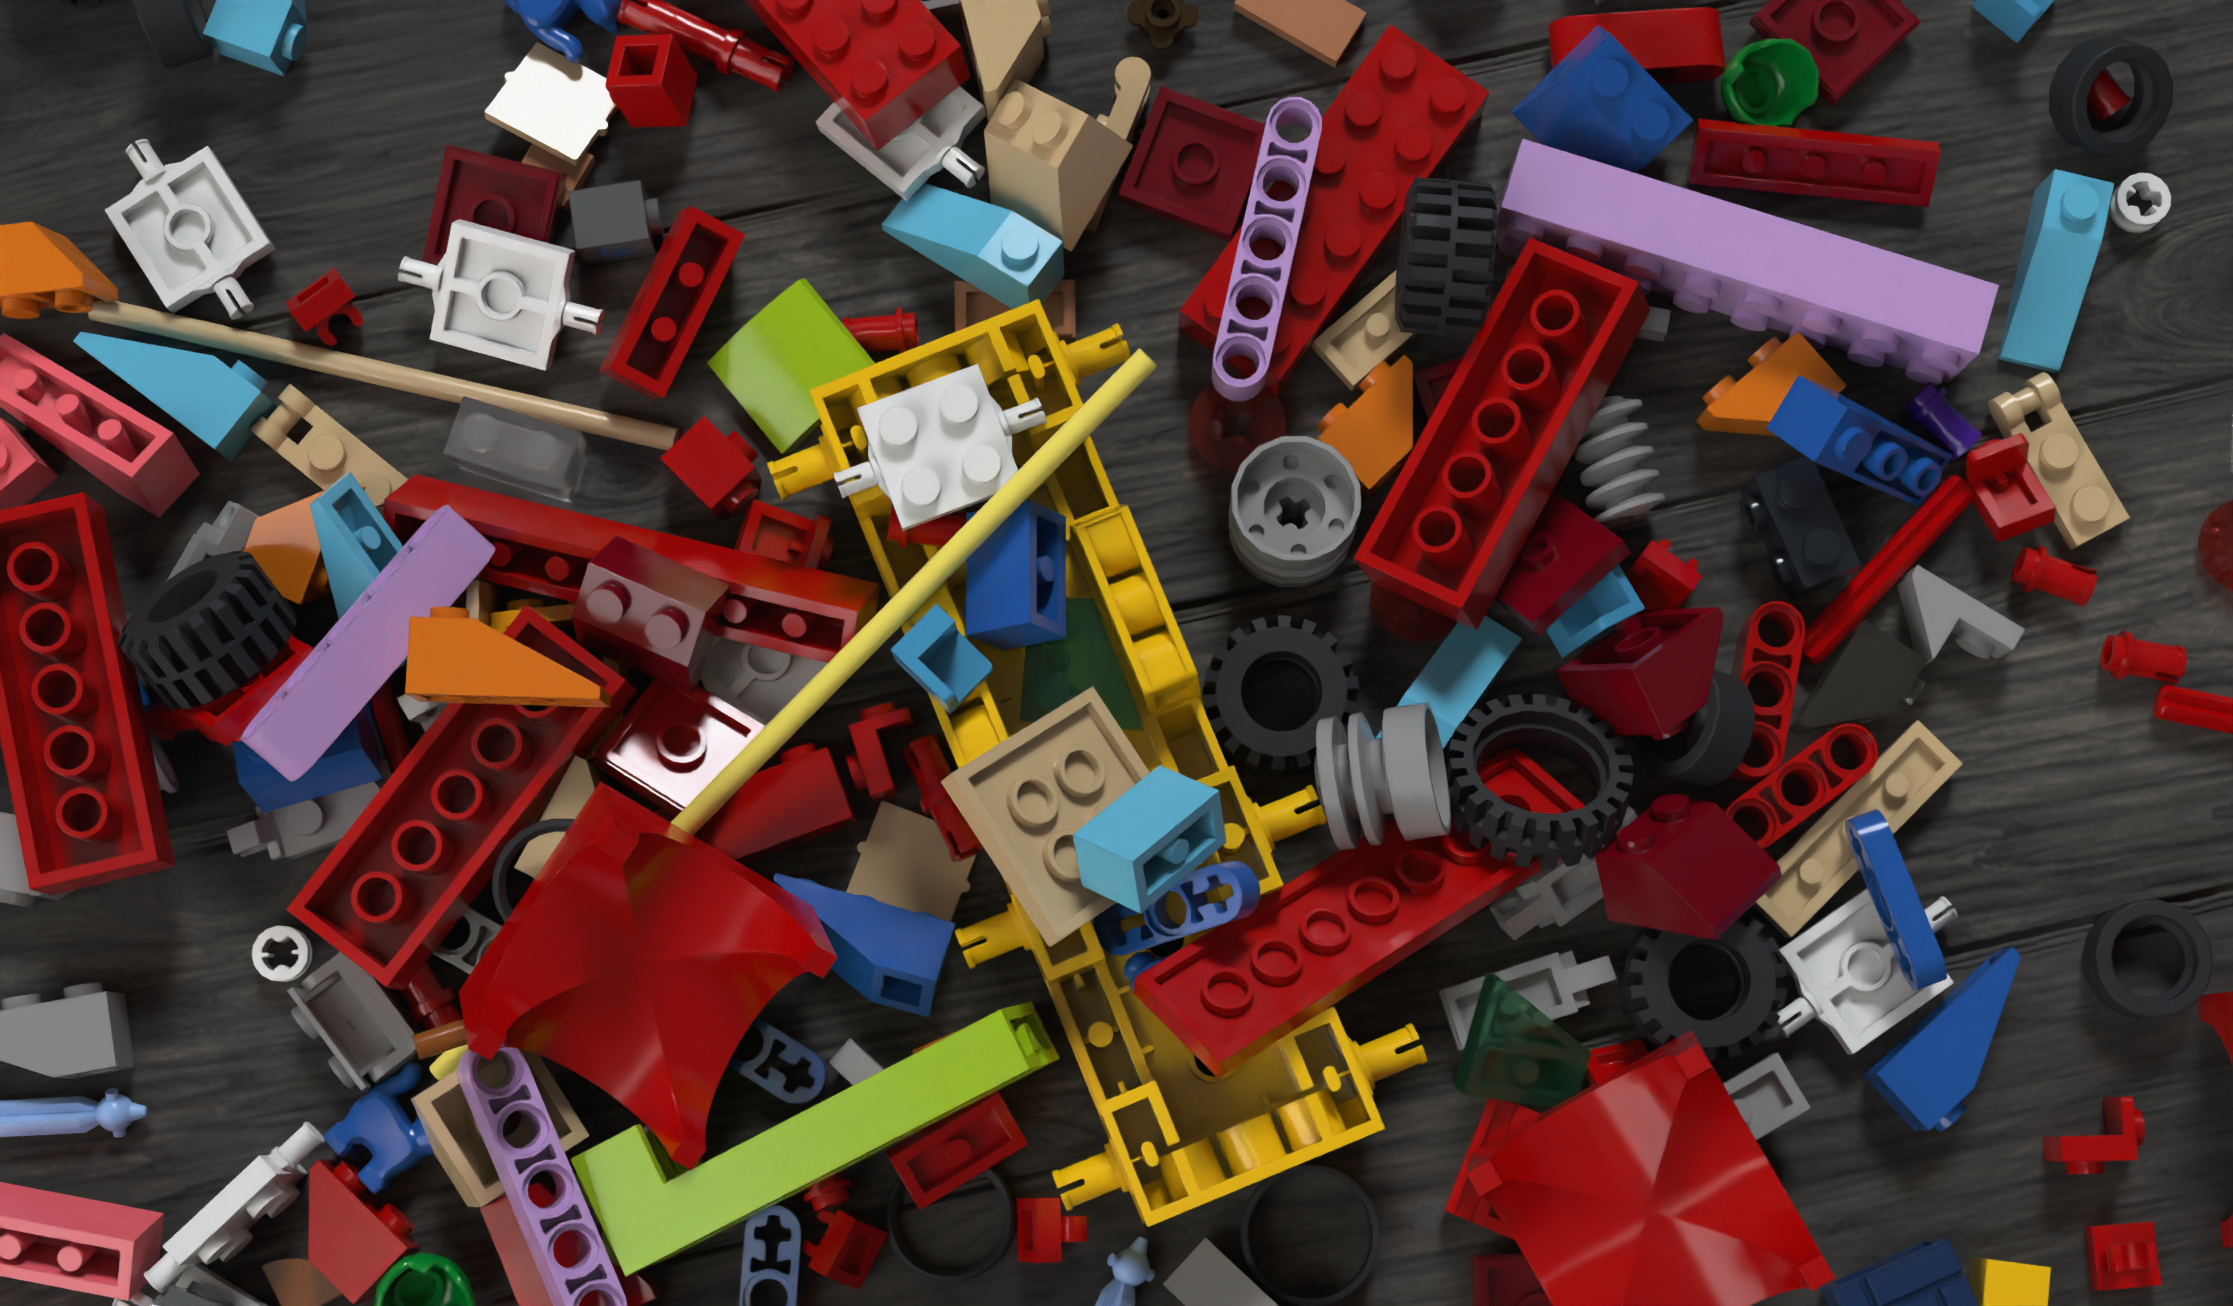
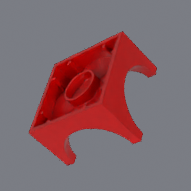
(641, 964)
(1649, 1193)

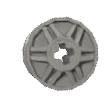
(1299, 479)
(1372, 777)

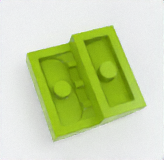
(781, 357)

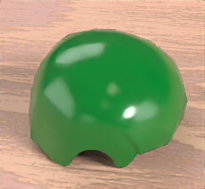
(1769, 83)
(424, 1281)

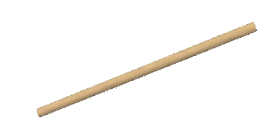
(382, 373)

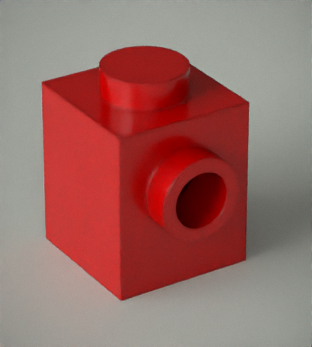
(651, 80)
(714, 468)

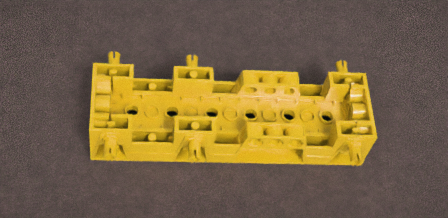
(1168, 1125)

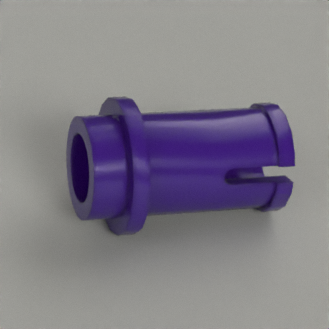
(1941, 420)

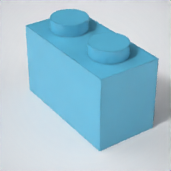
(1150, 838)

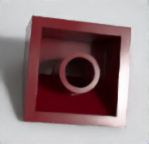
(649, 613)
(1647, 671)
(1683, 869)

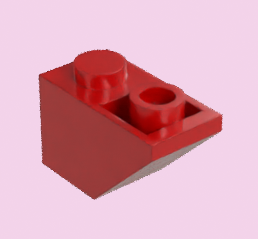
(351, 1233)

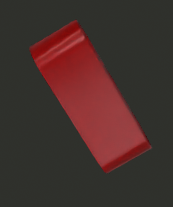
(1667, 43)
(1780, 669)
(1817, 771)

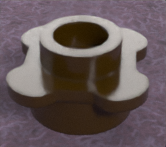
(1162, 31)

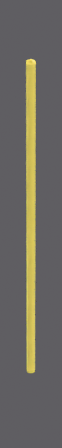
(898, 610)

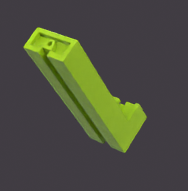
(662, 1208)

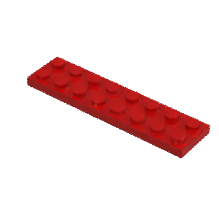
(1337, 928)

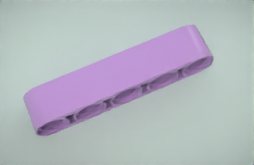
(1273, 221)
(366, 644)
(517, 1167)

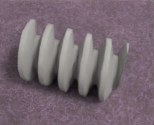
(1616, 465)

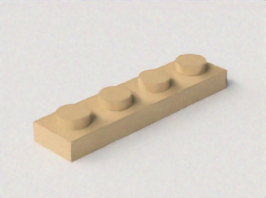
(1822, 855)

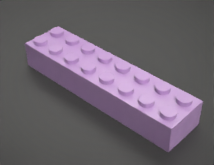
(1748, 264)

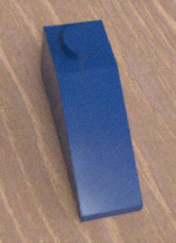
(1946, 1050)

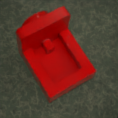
(2007, 488)
(785, 536)
(870, 765)
(2087, 1154)

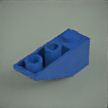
(1858, 442)
(880, 948)

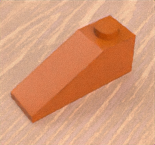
(472, 663)

